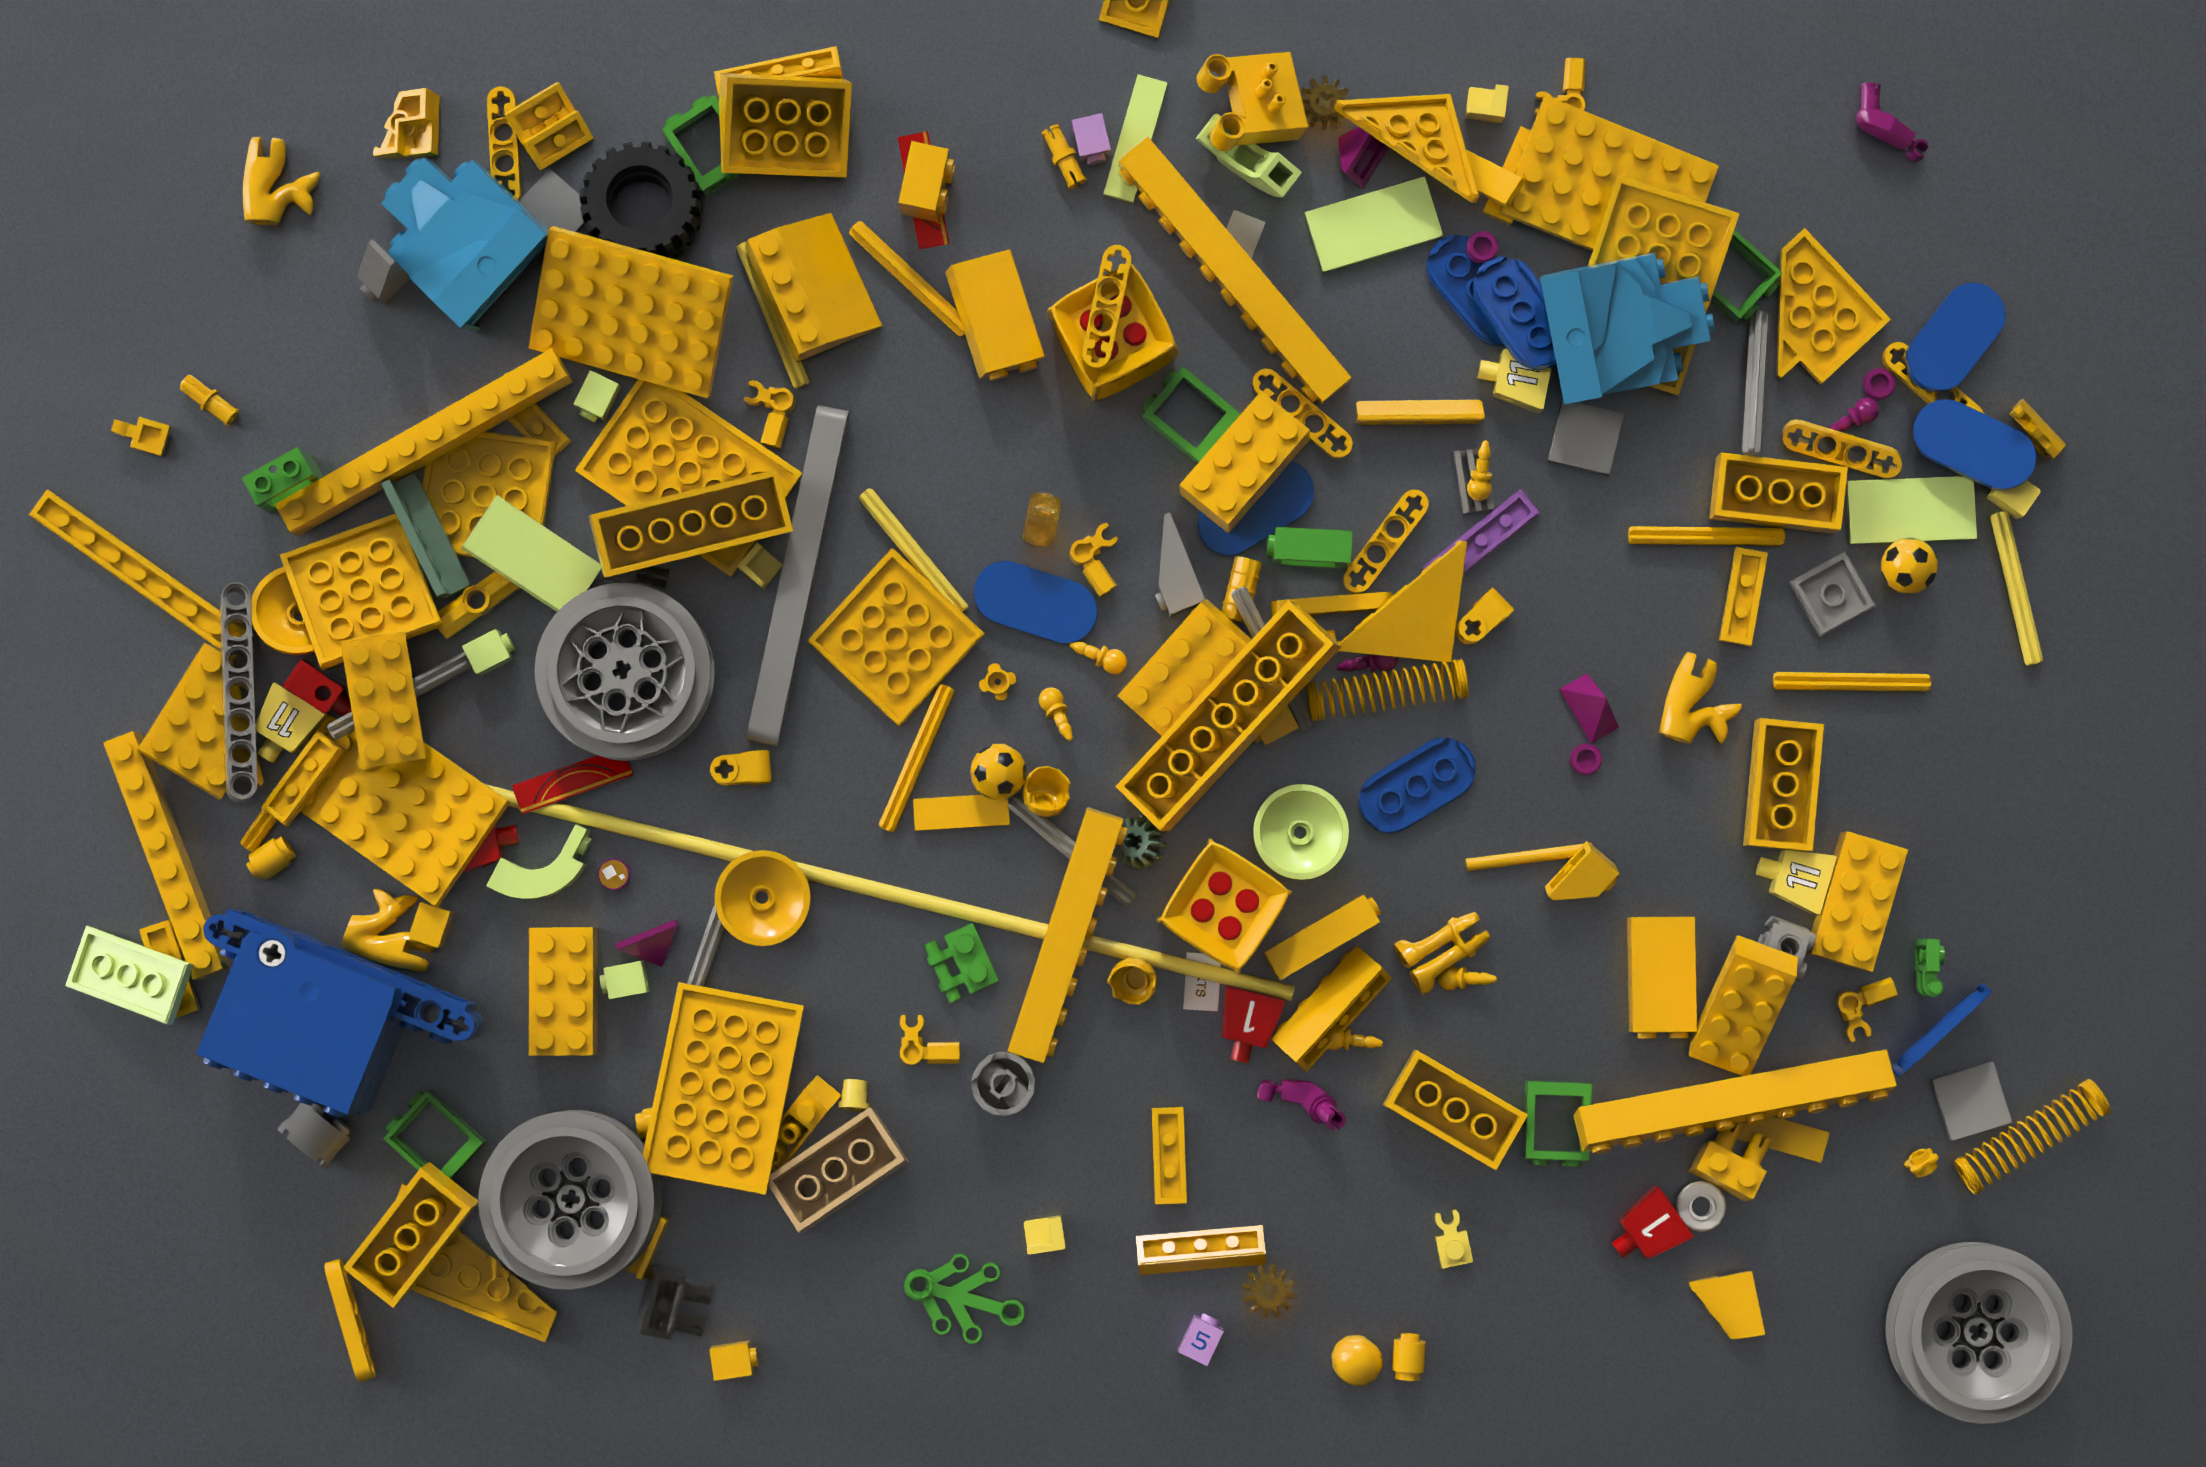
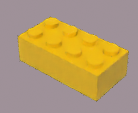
(1244, 462)
(1778, 493)
(1184, 666)
(383, 699)
(1783, 785)
(1858, 901)
(563, 991)
(1743, 1006)
(1455, 1109)
(411, 1234)

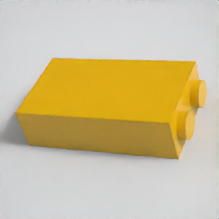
(995, 315)
(1322, 936)
(1661, 976)

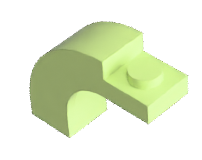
(1258, 167)
(544, 882)

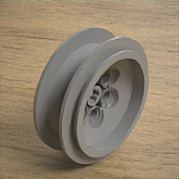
(681, 680)
(515, 1185)
(2026, 1364)

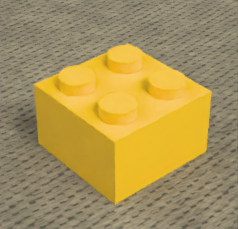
(925, 182)

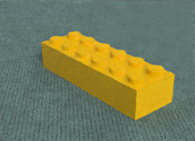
(690, 523)

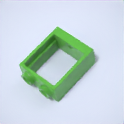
(715, 178)
(1767, 287)
(1154, 403)
(294, 472)
(1310, 547)
(1534, 1088)
(417, 1106)

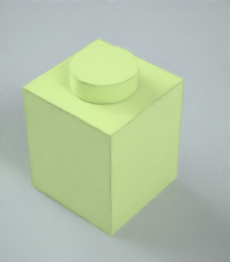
(597, 397)
(489, 652)
(625, 980)

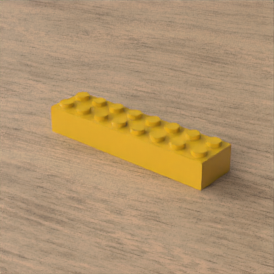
(1228, 716)

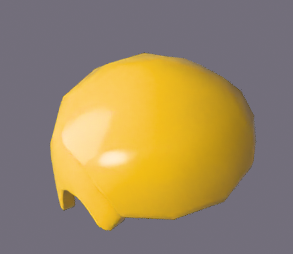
(1046, 791)
(1133, 981)
(1357, 1360)

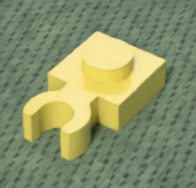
(1453, 1245)

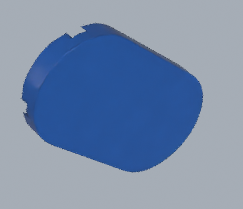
(1453, 277)
(1516, 310)
(1955, 337)
(1974, 445)
(1279, 506)
(1035, 602)
(1417, 785)
(1941, 1029)

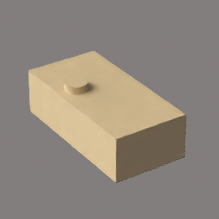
(836, 1170)

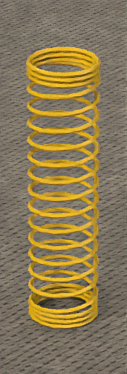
(1316, 700)
(2095, 1098)

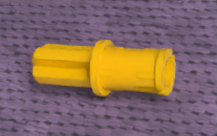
(209, 399)

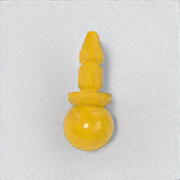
(1479, 486)
(1112, 660)
(1052, 701)
(1454, 978)
(1345, 1039)

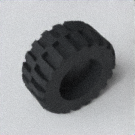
(642, 165)

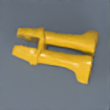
(1412, 953)

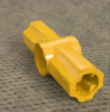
(460, 612)

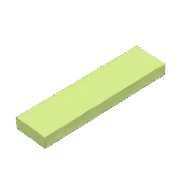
(1138, 125)

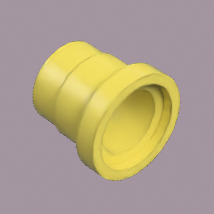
(854, 1096)

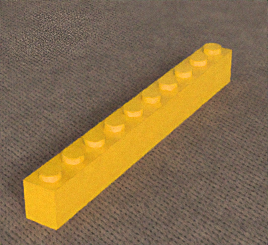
(1233, 271)
(424, 442)
(1734, 1101)

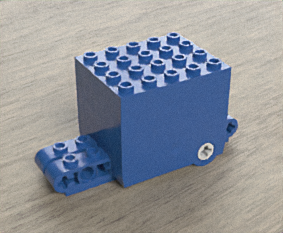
(316, 1015)

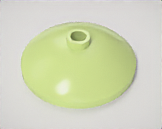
(1324, 825)

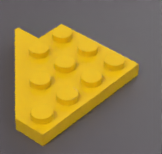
(1820, 311)
(191, 727)

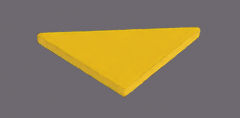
(1421, 131)
(1417, 618)

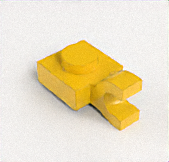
(146, 435)

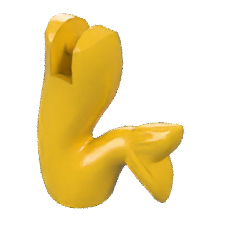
(260, 175)
(1683, 694)
(392, 949)

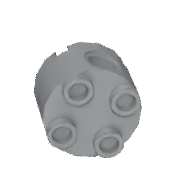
(1789, 939)
(1003, 1083)
(316, 1133)

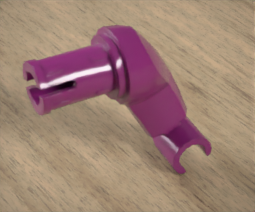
(1885, 126)
(1313, 1099)

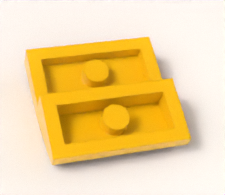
(548, 126)

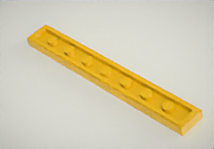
(132, 568)

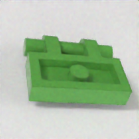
(970, 958)
(1927, 962)

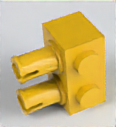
(1729, 1172)

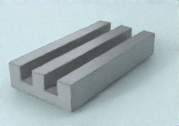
(1469, 453)

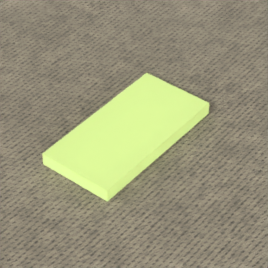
(1373, 224)
(1911, 508)
(530, 555)
(129, 975)

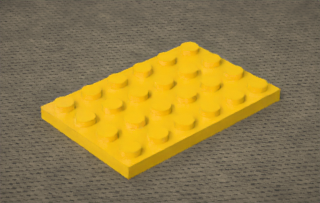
(1575, 164)
(1675, 227)
(630, 311)
(673, 444)
(408, 817)
(722, 1088)

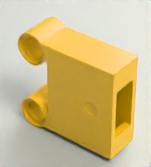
(1261, 97)

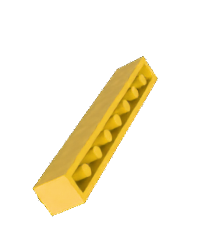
(165, 853)
(1066, 934)

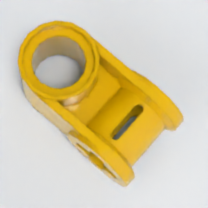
(1486, 615)
(748, 766)

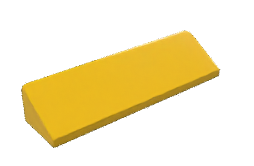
(818, 63)
(1419, 412)
(1201, 1250)

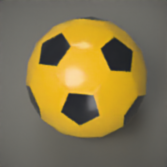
(1909, 565)
(998, 771)

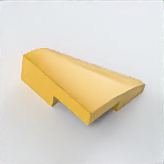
(412, 126)
(2043, 438)
(1732, 1303)

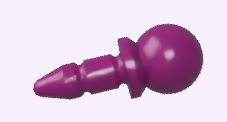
(1864, 411)
(1373, 661)

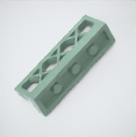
(427, 536)

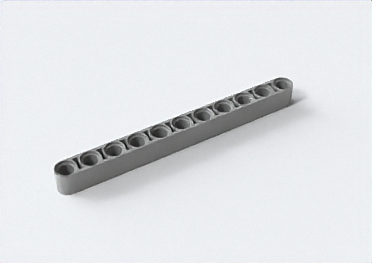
(798, 575)

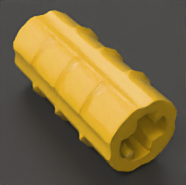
(1243, 573)

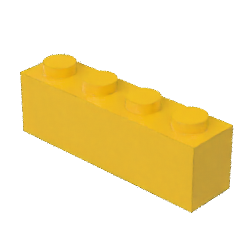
(1332, 1005)

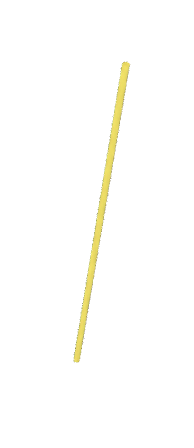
(911, 898)

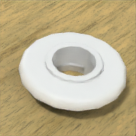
(1717, 1206)

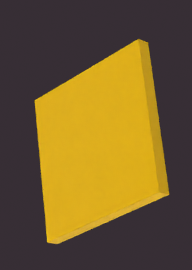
(487, 466)
(360, 587)
(896, 637)

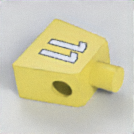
(1515, 382)
(286, 723)
(1799, 878)

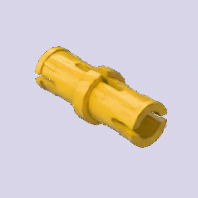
(1064, 156)

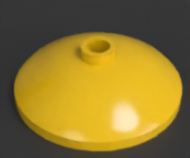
(275, 613)
(762, 922)

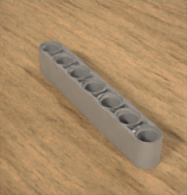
(241, 677)

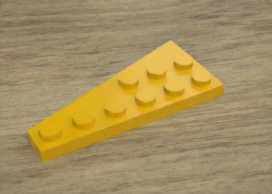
(482, 1286)

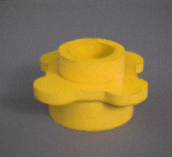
(988, 684)
(1922, 1162)

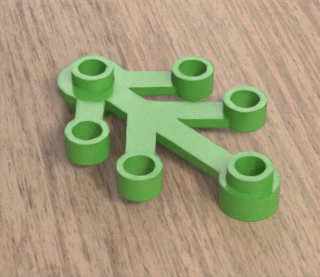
(958, 1296)

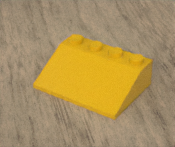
(784, 125)
(812, 285)

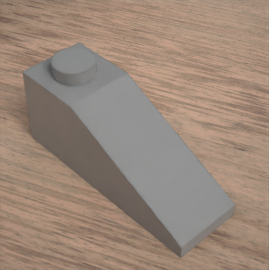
(380, 274)
(1177, 579)

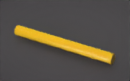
(1519, 858)

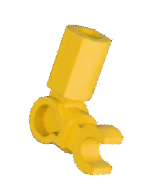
(1573, 84)
(782, 403)
(1083, 554)
(1851, 1004)
(914, 1053)

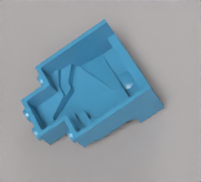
(462, 236)
(1619, 325)

